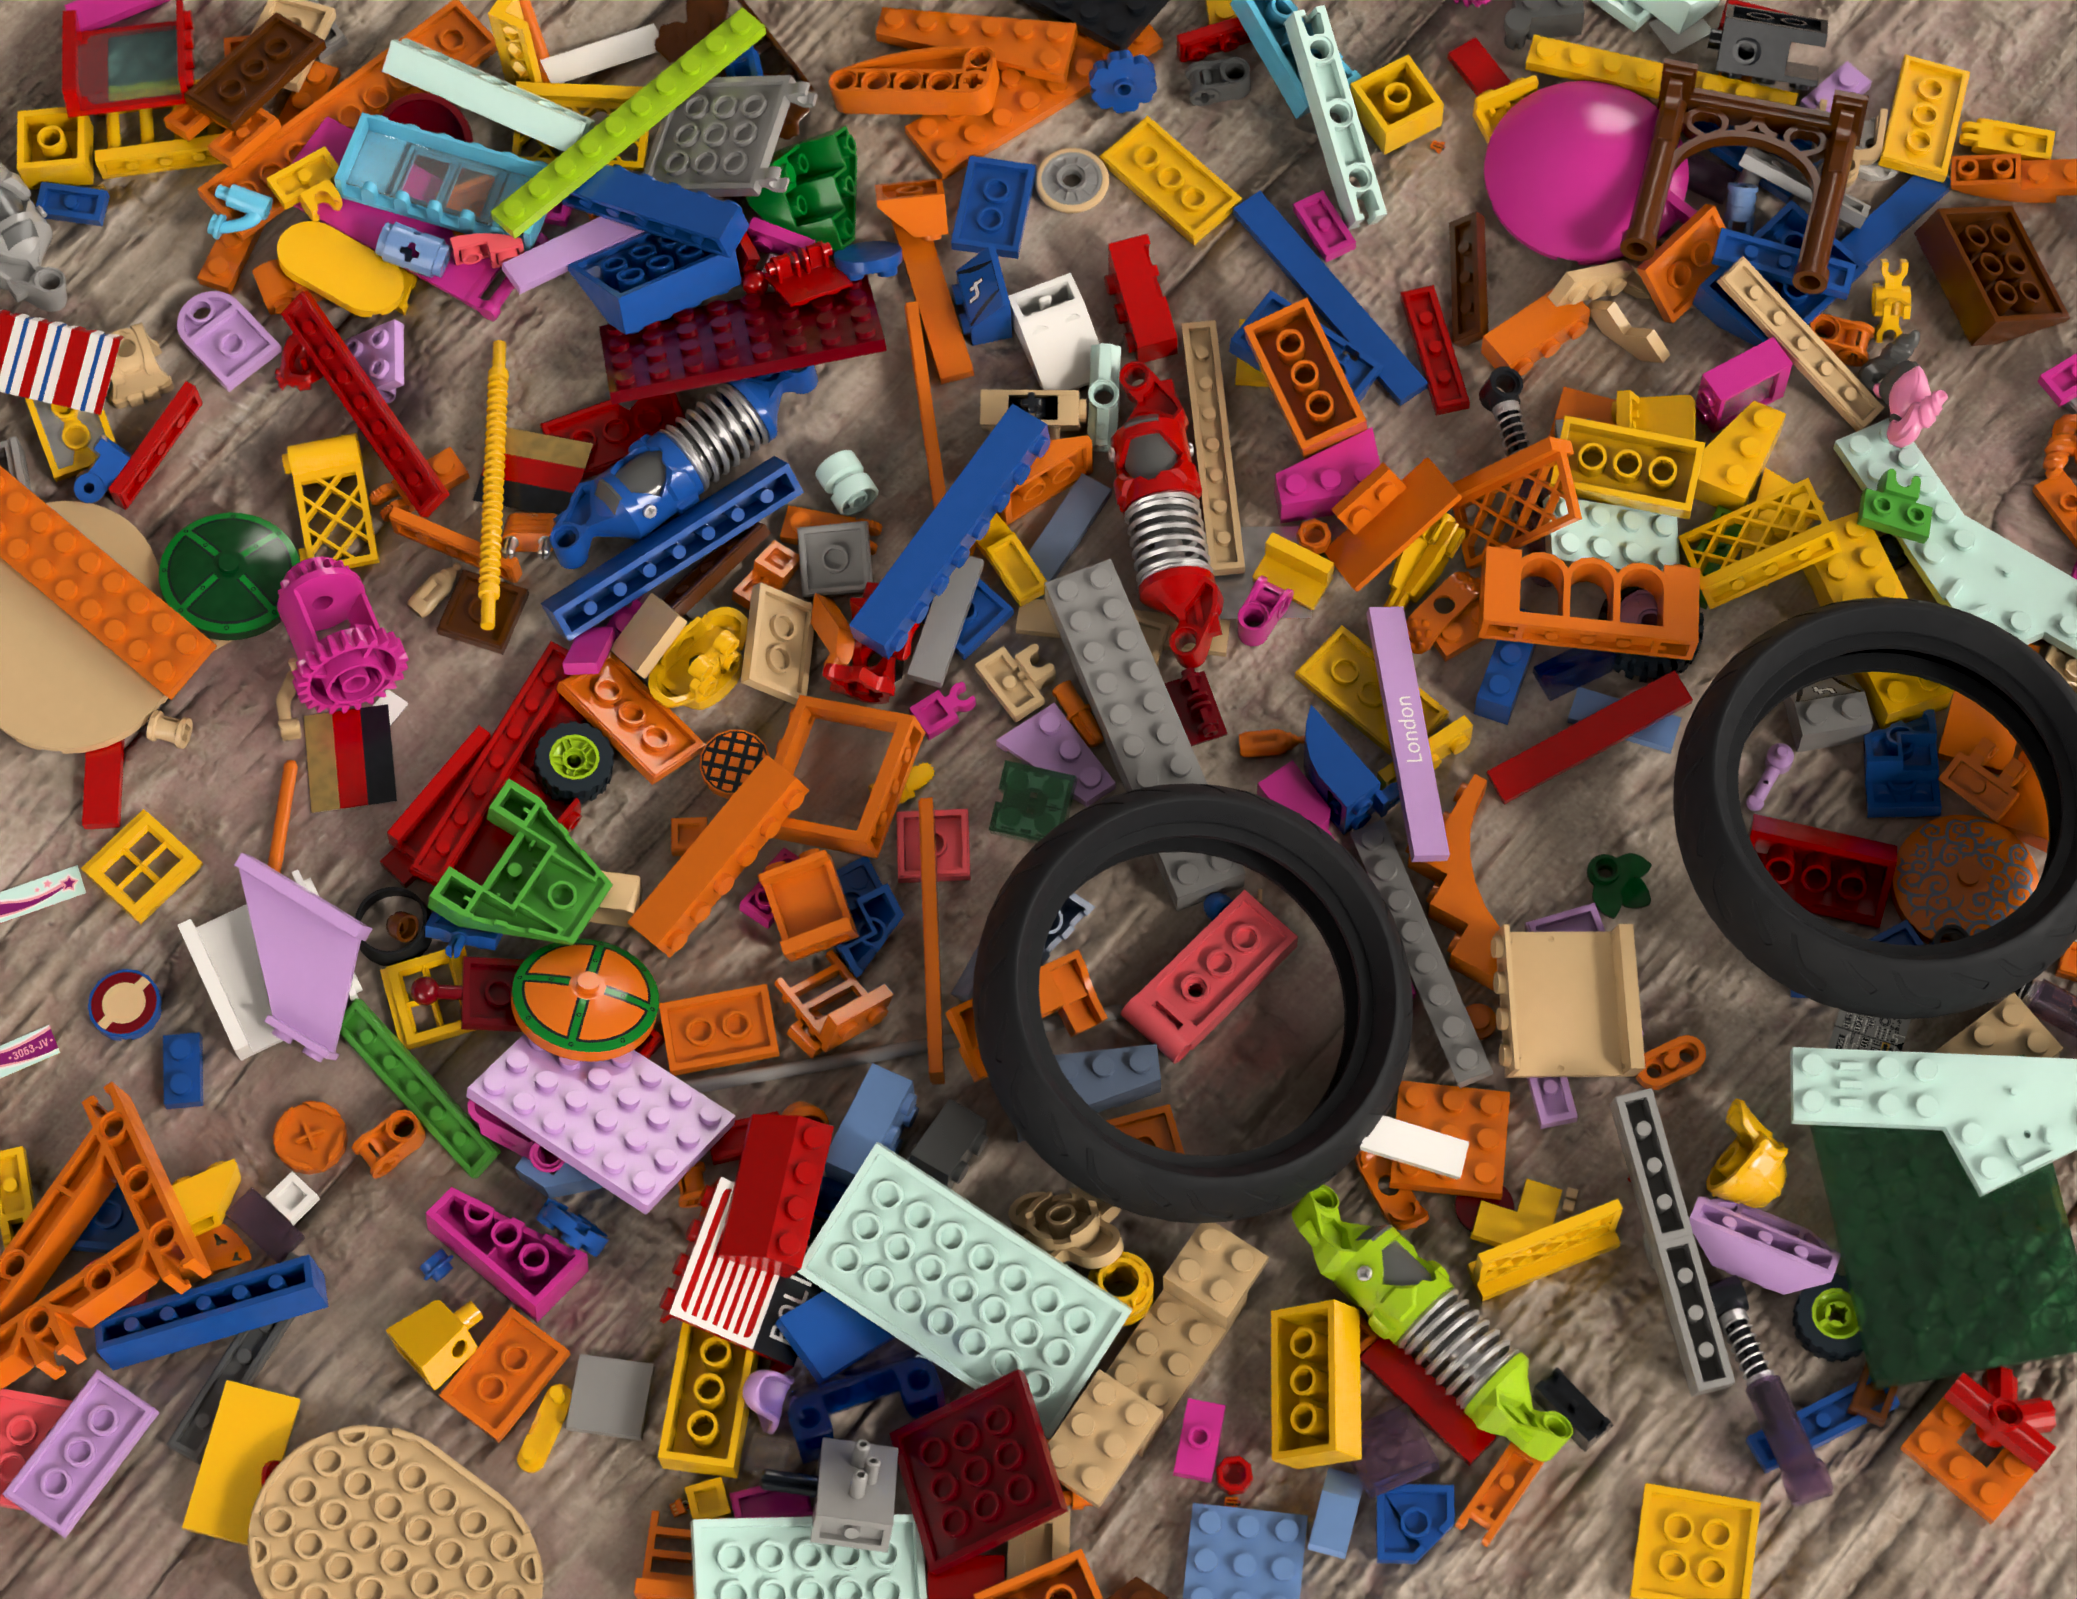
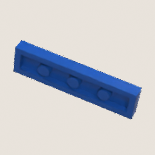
(1777, 261)
(1821, 1421)

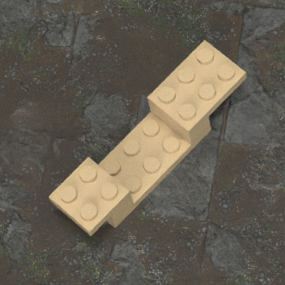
(1158, 1364)

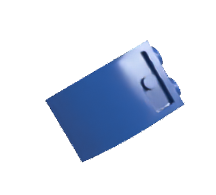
(1342, 777)

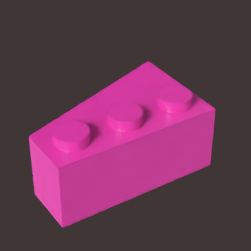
(1325, 478)

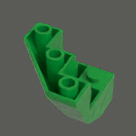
(820, 189)

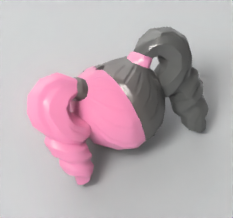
(1902, 389)

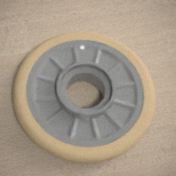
(1066, 198)

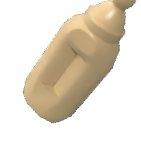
(433, 591)

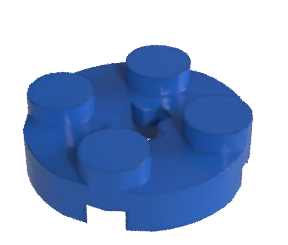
(576, 1229)

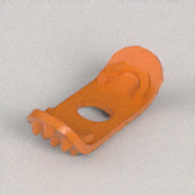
(1427, 624)
(1399, 1210)

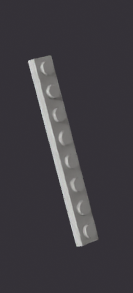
(1423, 955)

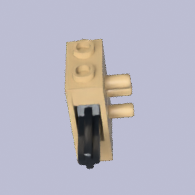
(1057, 408)

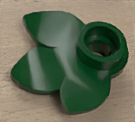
(1624, 884)

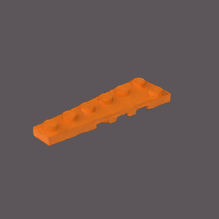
(1028, 45)

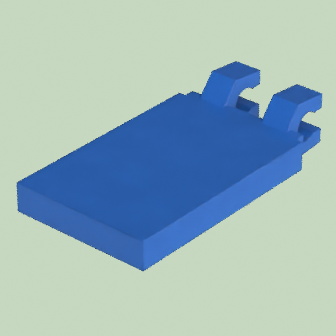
(830, 1335)

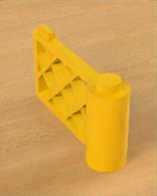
(325, 461)

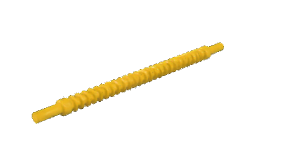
(493, 485)

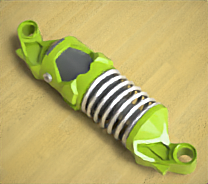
(1420, 1312)

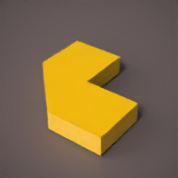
(1535, 1211)

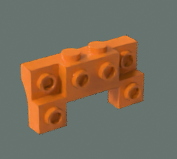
(1062, 988)

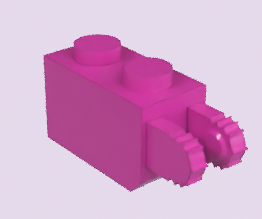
(1293, 790)

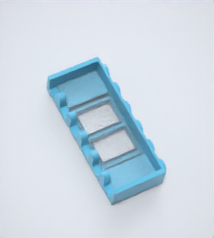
(432, 176)

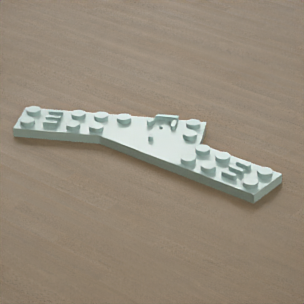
(1994, 1109)

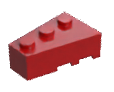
(1140, 300)

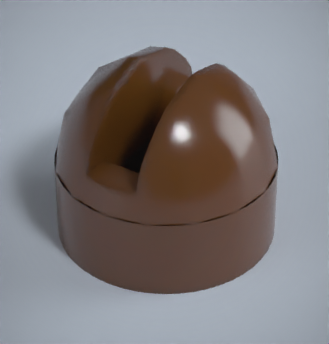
(402, 922)

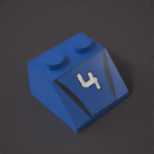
(983, 298)

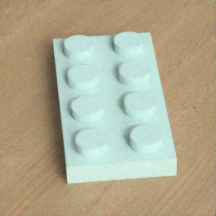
(1615, 535)

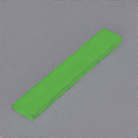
(417, 1089)

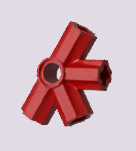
(2004, 1419)

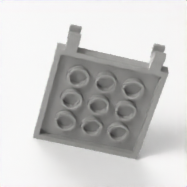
(727, 136)

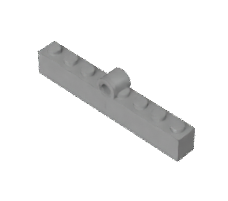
(1671, 1243)

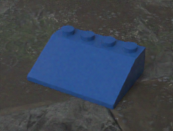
(1784, 228)
(652, 279)

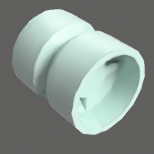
(844, 478)

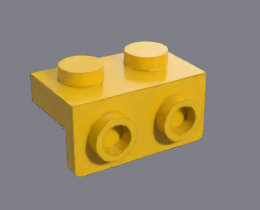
(1494, 104)

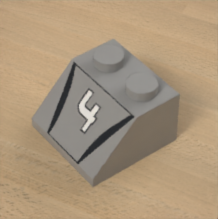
(1829, 714)

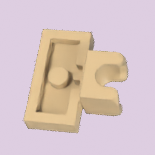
(1016, 680)

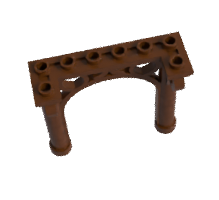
(1755, 126)

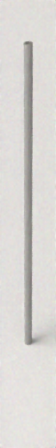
(850, 1058)

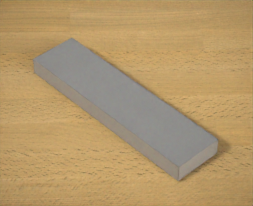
(945, 625)

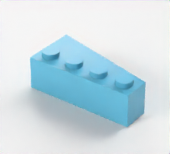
(1266, 29)

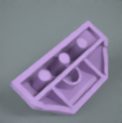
(1761, 1246)

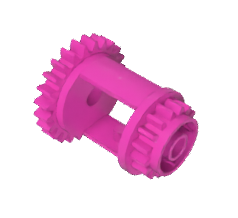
(350, 663)

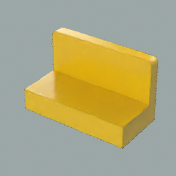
(1295, 568)

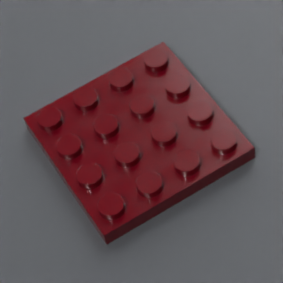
(978, 1472)

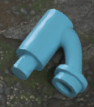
(244, 200)

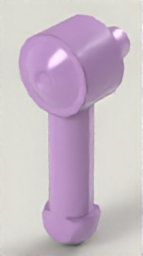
(1777, 762)

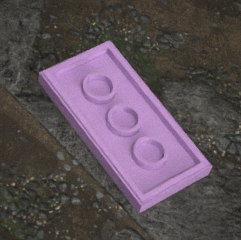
(80, 1453)

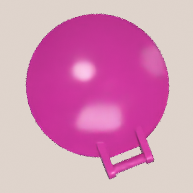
(1571, 169)

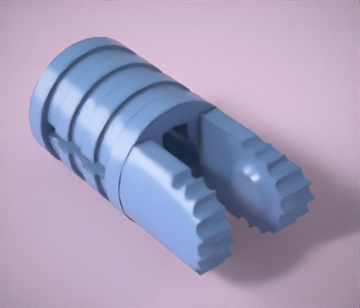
(1741, 205)

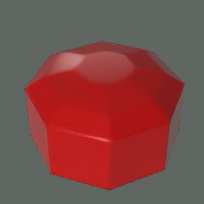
(1234, 1475)

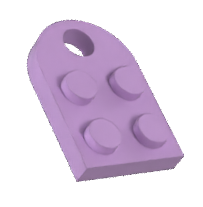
(227, 340)

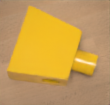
(436, 1339)

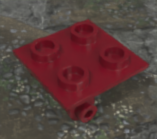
(1196, 707)

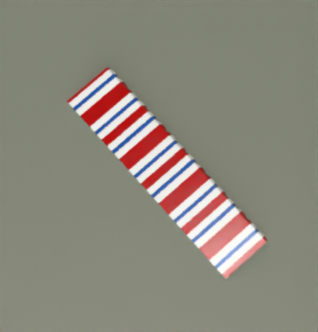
(56, 361)

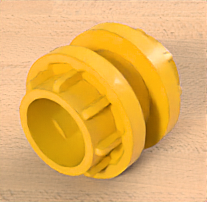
(1131, 1270)

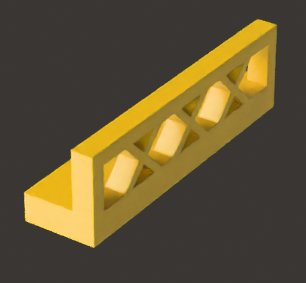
(514, 42)

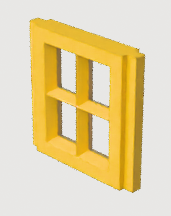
(163, 887)
(401, 1006)

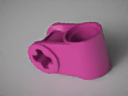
(1263, 605)

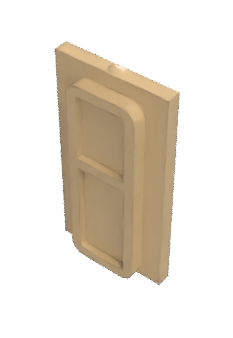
(1039, 1546)

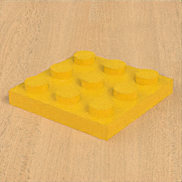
(1694, 1545)

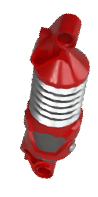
(1161, 501)

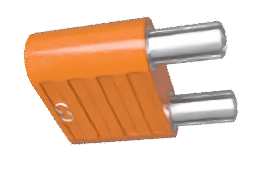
(528, 534)

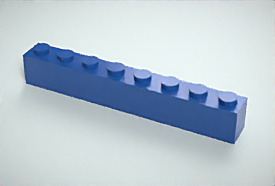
(950, 532)
(672, 548)

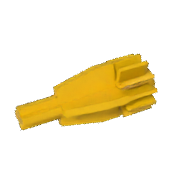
(1424, 561)

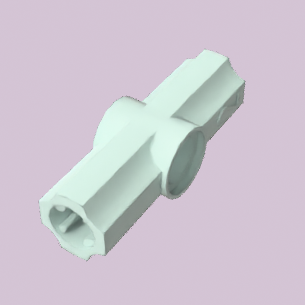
(1104, 376)

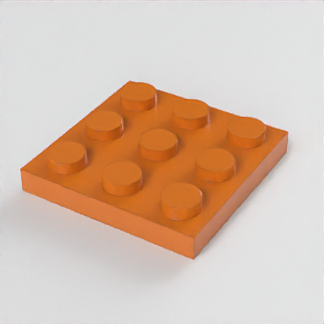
(1465, 1114)

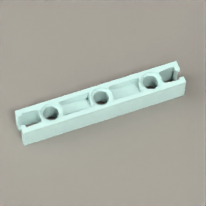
(1329, 92)
(485, 94)

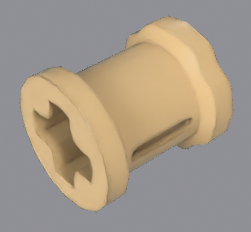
(169, 729)

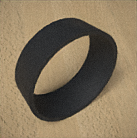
(413, 950)

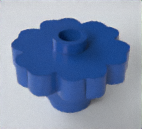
(1122, 81)

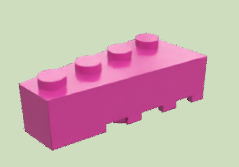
(516, 1260)

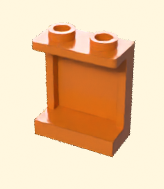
(808, 904)

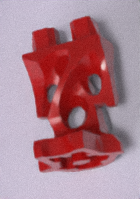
(864, 682)

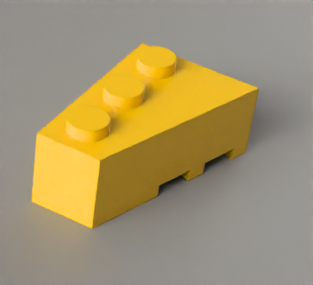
(1738, 456)

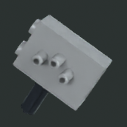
(850, 1493)

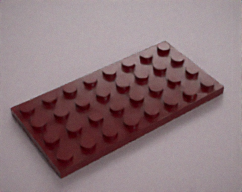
(740, 341)

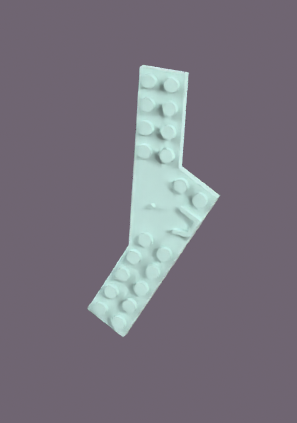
(1964, 560)

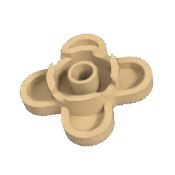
(1069, 1226)

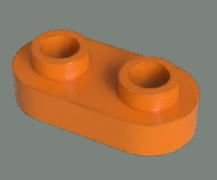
(1669, 1064)

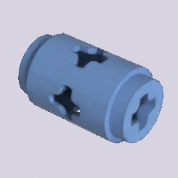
(394, 250)

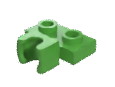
(1895, 509)

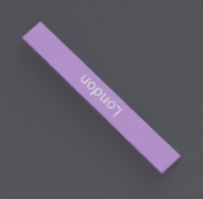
(1407, 734)

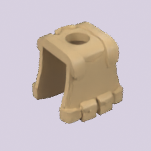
(136, 371)

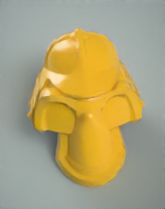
(1752, 1165)

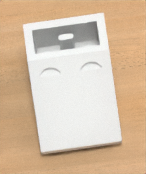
(1055, 332)

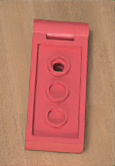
(1221, 964)

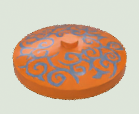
(1961, 875)

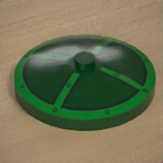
(227, 574)

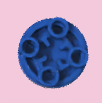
(869, 258)

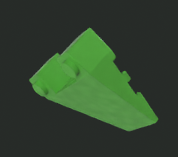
(539, 885)

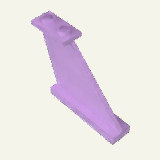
(304, 956)

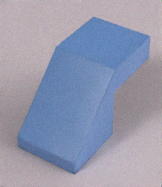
(564, 1182)
(1336, 1513)

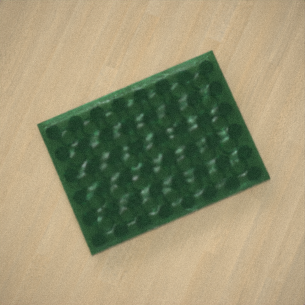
(1937, 1269)

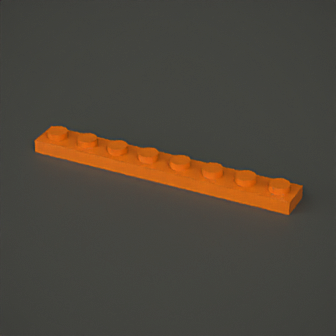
(229, 251)

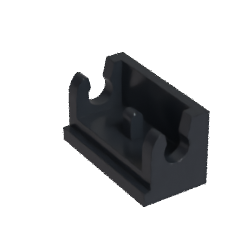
(1563, 1397)

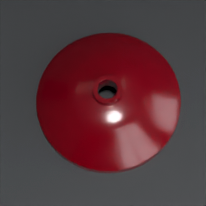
(430, 114)

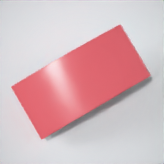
(474, 247)

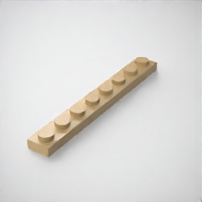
(1213, 447)

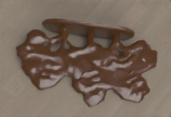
(702, 19)

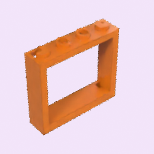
(888, 785)

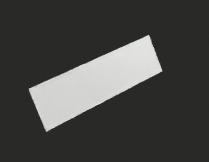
(601, 55)

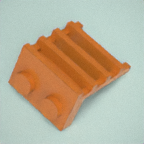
(845, 1021)
(664, 1585)

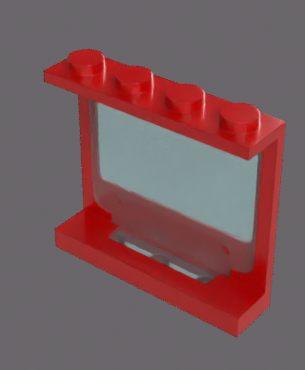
(127, 65)

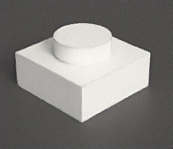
(292, 1198)

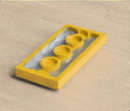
(68, 436)

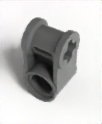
(1217, 81)

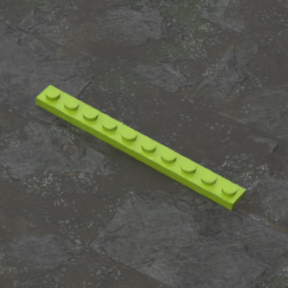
(628, 123)

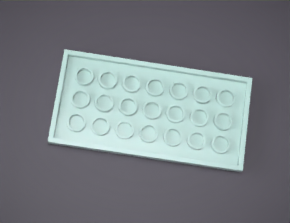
(962, 1285)

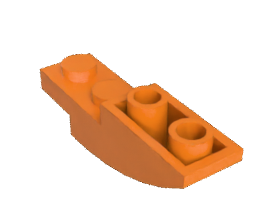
(2013, 180)

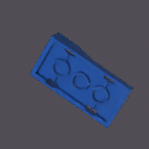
(1358, 374)

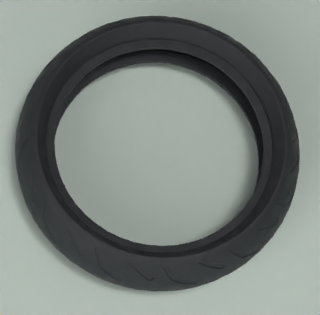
(1306, 867)
(1776, 930)

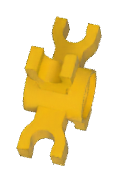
(1891, 300)

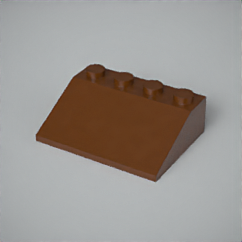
(1990, 273)

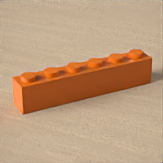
(718, 856)

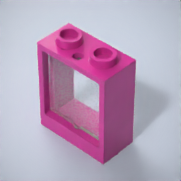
(1749, 377)

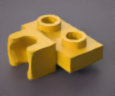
(308, 183)

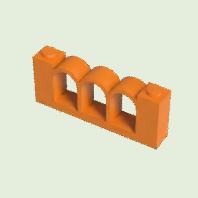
(1673, 588)

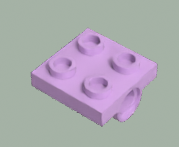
(381, 356)

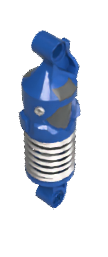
(674, 465)

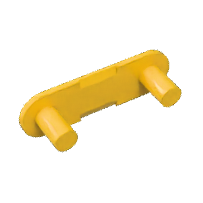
(545, 1428)

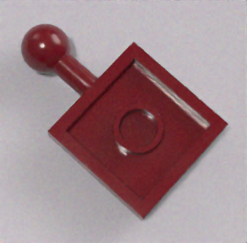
(483, 993)

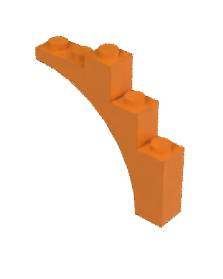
(1455, 896)

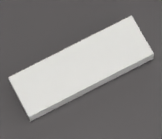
(1417, 1147)

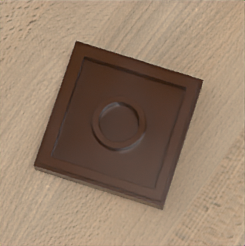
(463, 614)

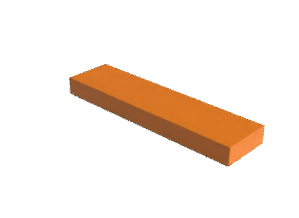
(448, 542)

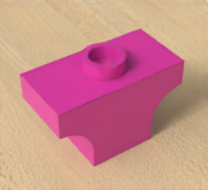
(1199, 1440)

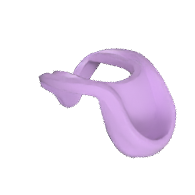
(765, 1394)

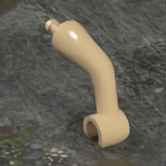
(289, 726)

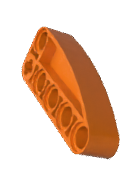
(919, 82)

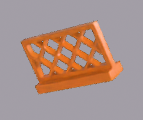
(1510, 473)

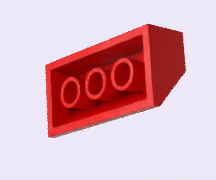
(1826, 868)
(775, 1193)

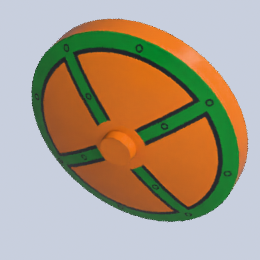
(585, 1000)

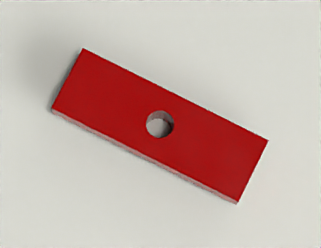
(1217, 37)

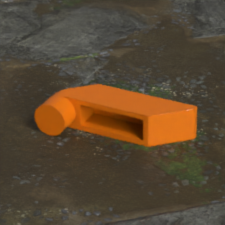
(832, 630)

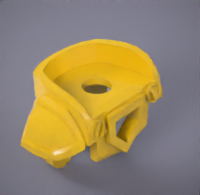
(714, 673)

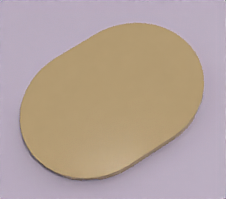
(55, 676)
(386, 1520)

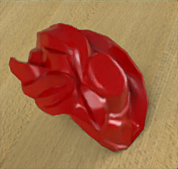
(296, 367)

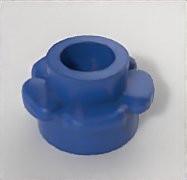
(437, 1266)

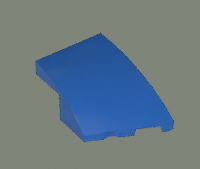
(1903, 769)
(873, 912)

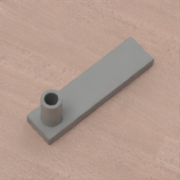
(1762, 164)

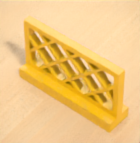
(582, 98)
(1767, 562)
(1546, 1251)

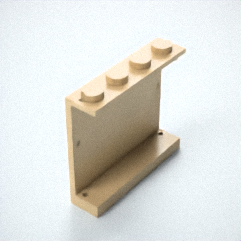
(1568, 1003)

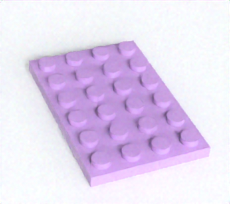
(608, 1118)

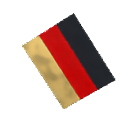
(540, 471)
(350, 758)

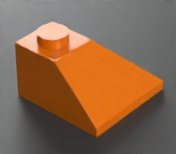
(915, 206)

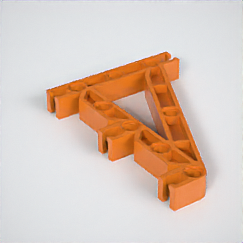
(110, 1153)

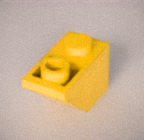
(208, 1195)

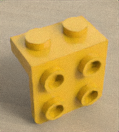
(1656, 414)

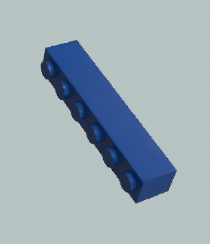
(662, 209)
(211, 1312)

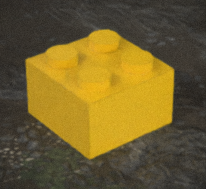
(1397, 104)
(54, 148)

